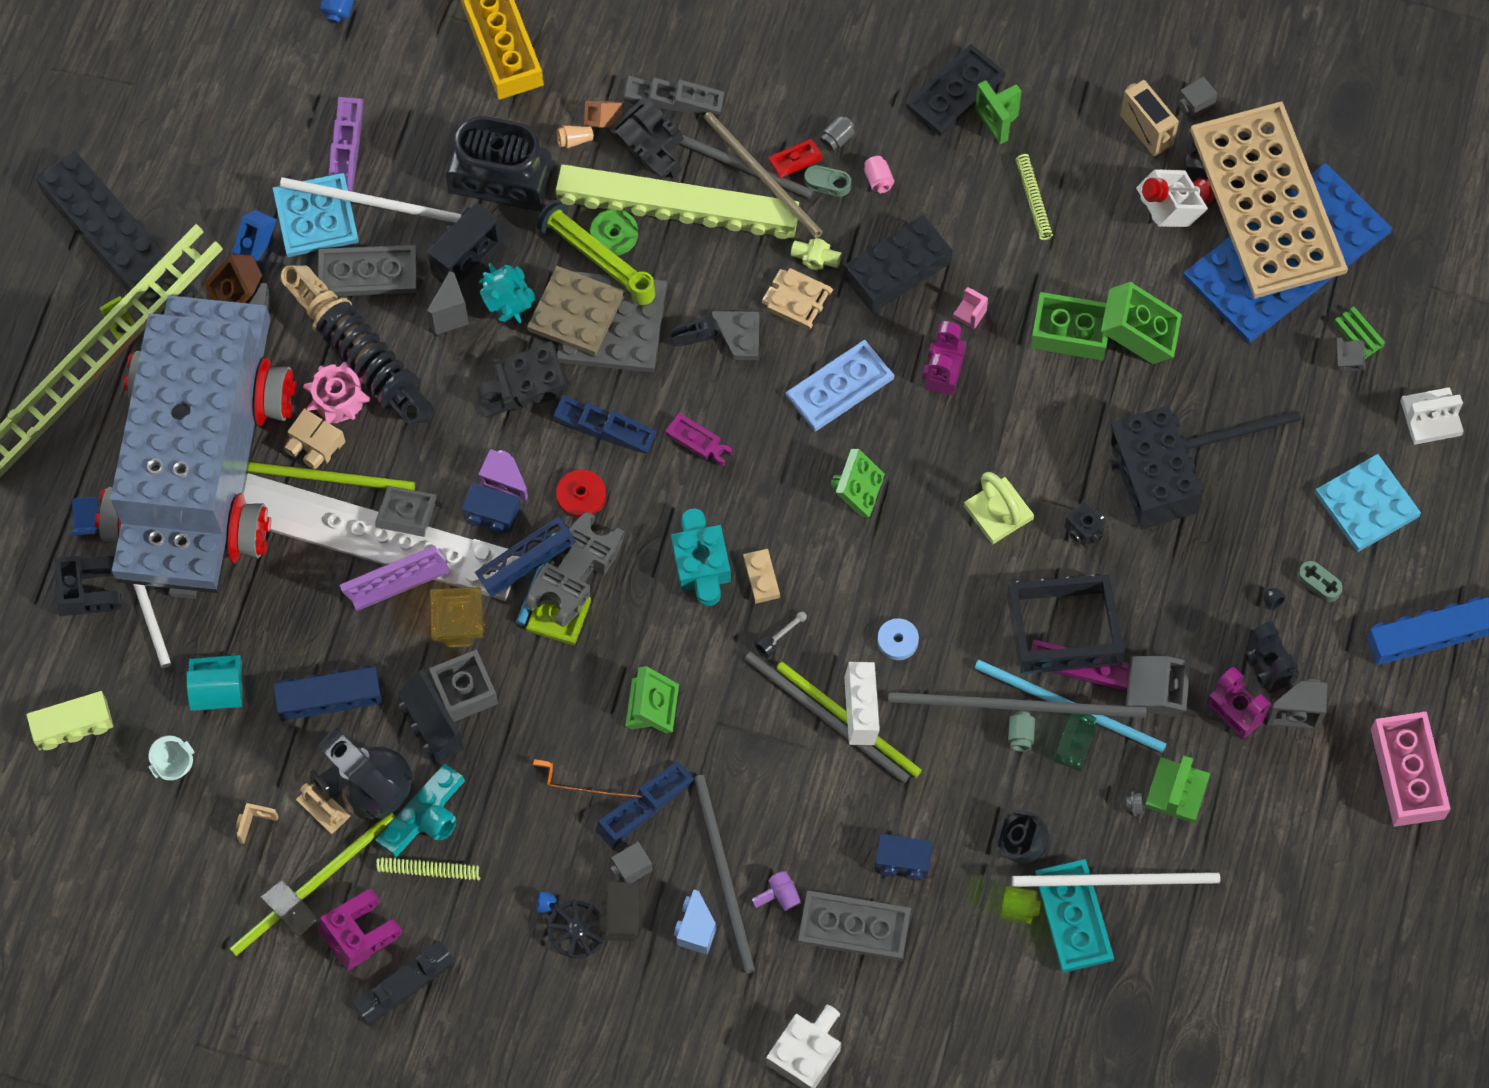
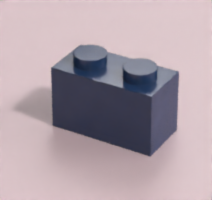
(491, 508)
(903, 857)

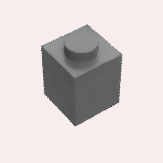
(1197, 98)
(631, 864)

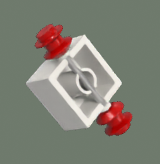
(1174, 197)

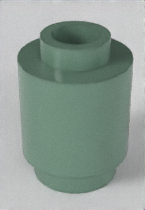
(1021, 731)

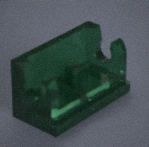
(1076, 740)

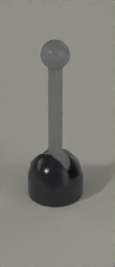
(767, 645)

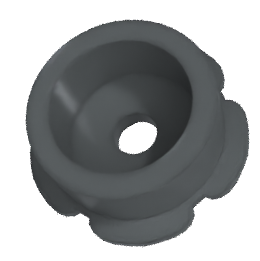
(1135, 803)

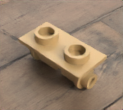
(327, 813)

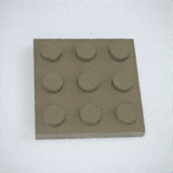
(576, 310)

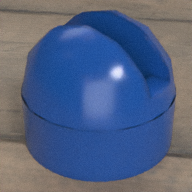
(544, 901)

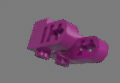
(945, 360)
(1232, 690)
(346, 937)

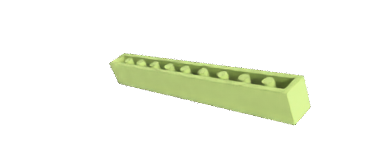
(675, 201)

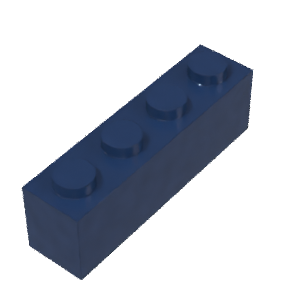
(328, 693)

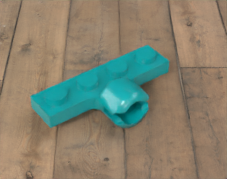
(424, 813)

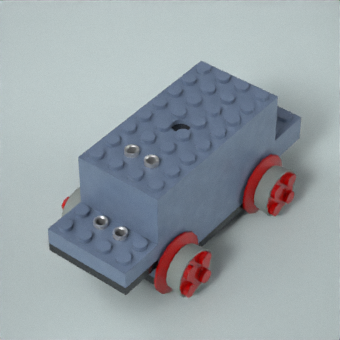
(190, 445)

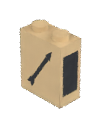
(1149, 117)

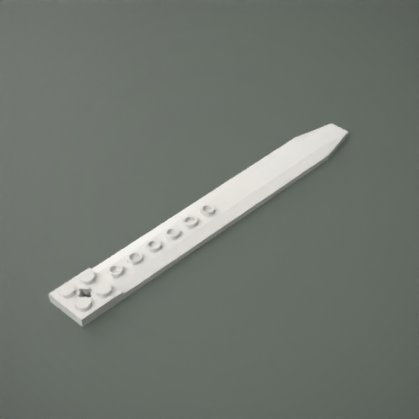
(353, 532)

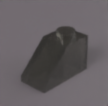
(289, 908)

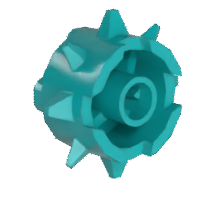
(506, 292)

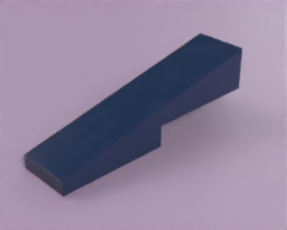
(637, 810)

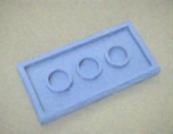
(839, 385)

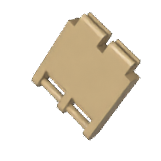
(795, 297)

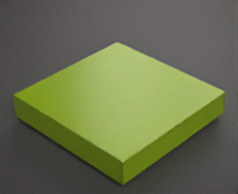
(544, 623)

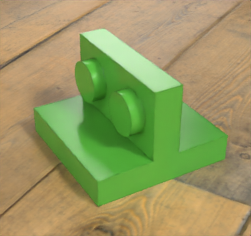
(998, 109)
(652, 701)
(1177, 789)

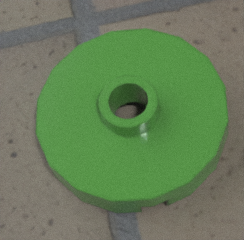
(619, 222)

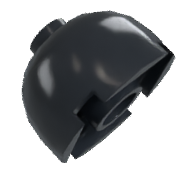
(1022, 837)

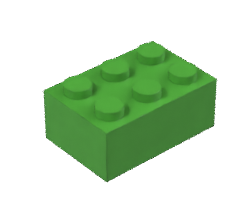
(1141, 323)
(1069, 326)

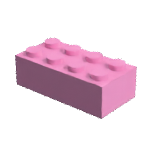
(1410, 769)

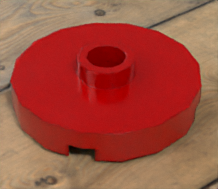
(575, 504)

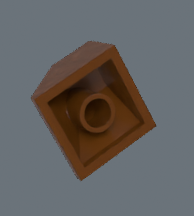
(234, 279)

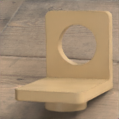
(244, 819)

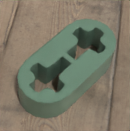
(1320, 581)

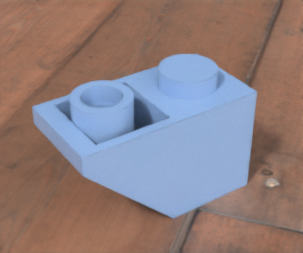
(697, 926)

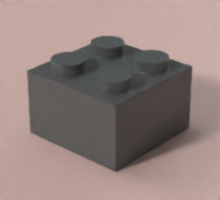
(464, 685)

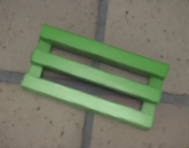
(1353, 313)

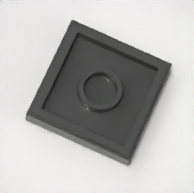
(406, 511)

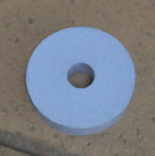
(898, 650)

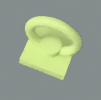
(998, 508)

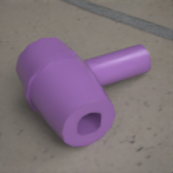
(782, 889)

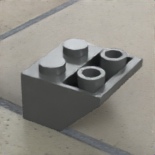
(1158, 684)

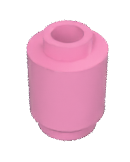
(878, 174)

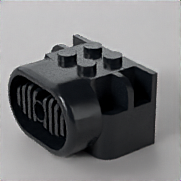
(500, 163)

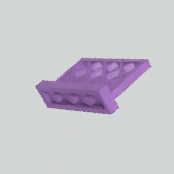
(396, 577)

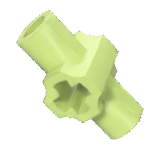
(816, 254)

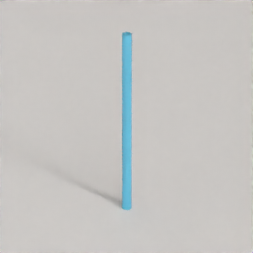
(1051, 697)

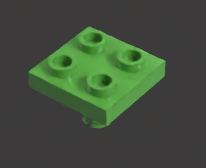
(859, 483)

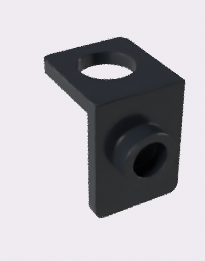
(327, 783)

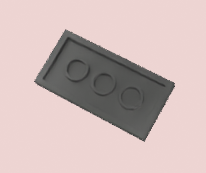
(369, 270)
(854, 925)

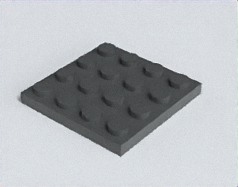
(632, 336)

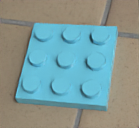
(315, 220)
(1367, 503)

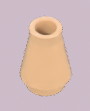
(573, 135)

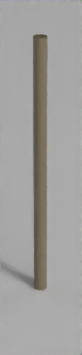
(763, 175)

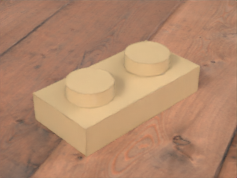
(761, 576)

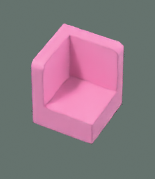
(971, 308)

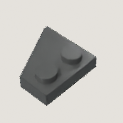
(740, 333)

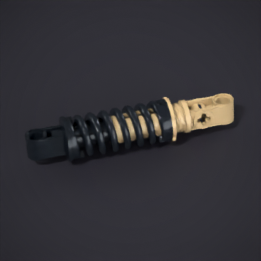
(358, 345)

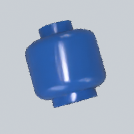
(336, 9)

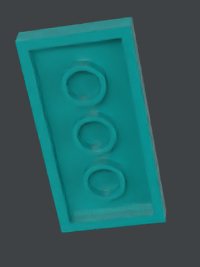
(1075, 920)

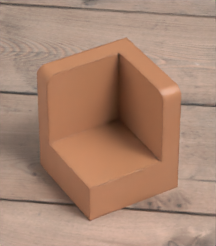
(602, 113)

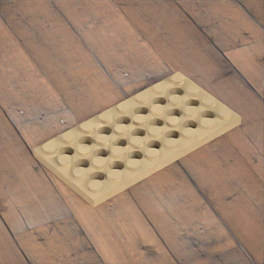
(1299, 179)

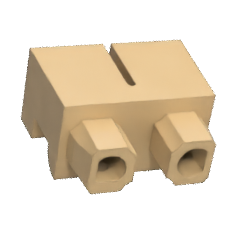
(314, 437)

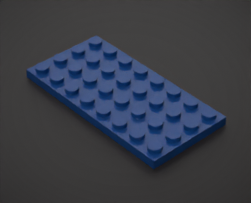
(1223, 282)

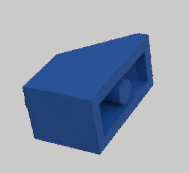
(254, 234)

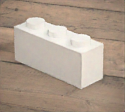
(861, 703)

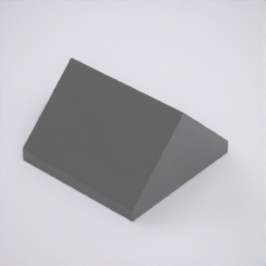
(448, 307)

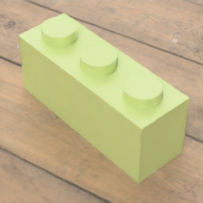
(70, 721)

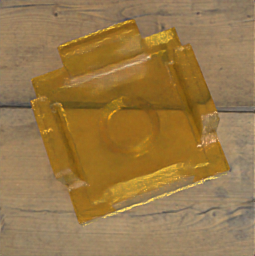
(457, 615)

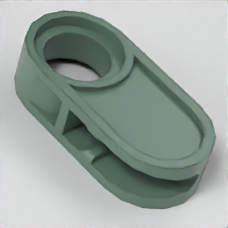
(822, 178)

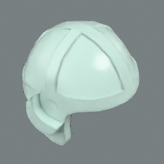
(170, 757)

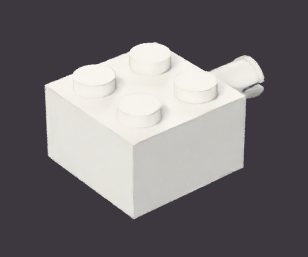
(805, 1049)

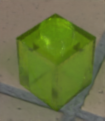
(1020, 905)

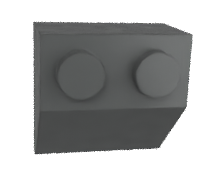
(1301, 706)

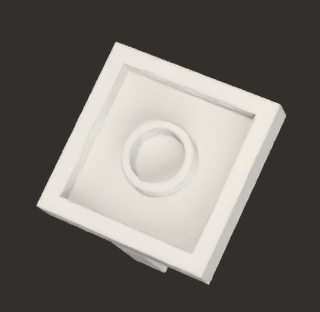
(1432, 415)

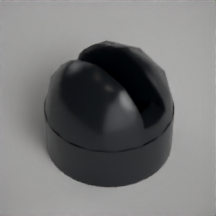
(1274, 598)

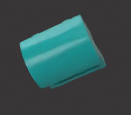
(214, 683)

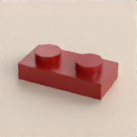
(795, 158)

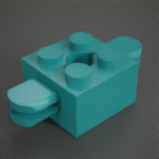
(701, 557)

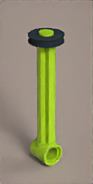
(554, 218)

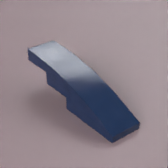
(604, 425)

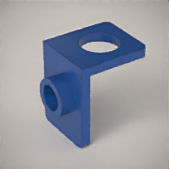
(84, 515)

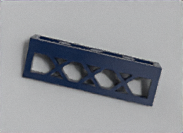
(528, 560)

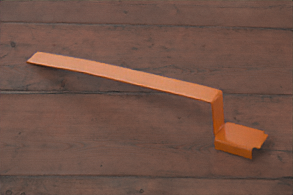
(545, 764)

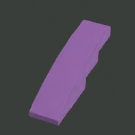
(346, 139)

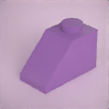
(502, 474)

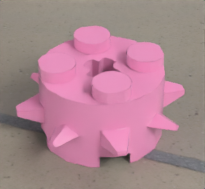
(336, 393)

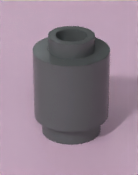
(837, 133)

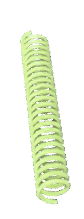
(1030, 200)
(433, 873)

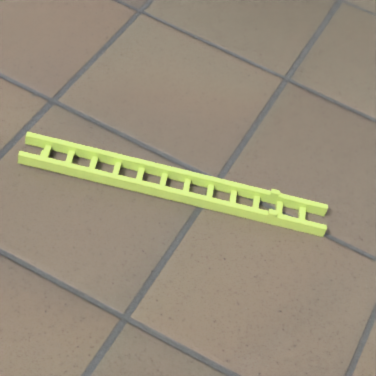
(96, 334)

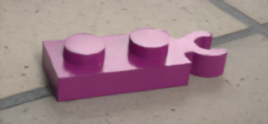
(697, 439)

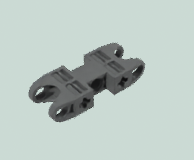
(567, 584)

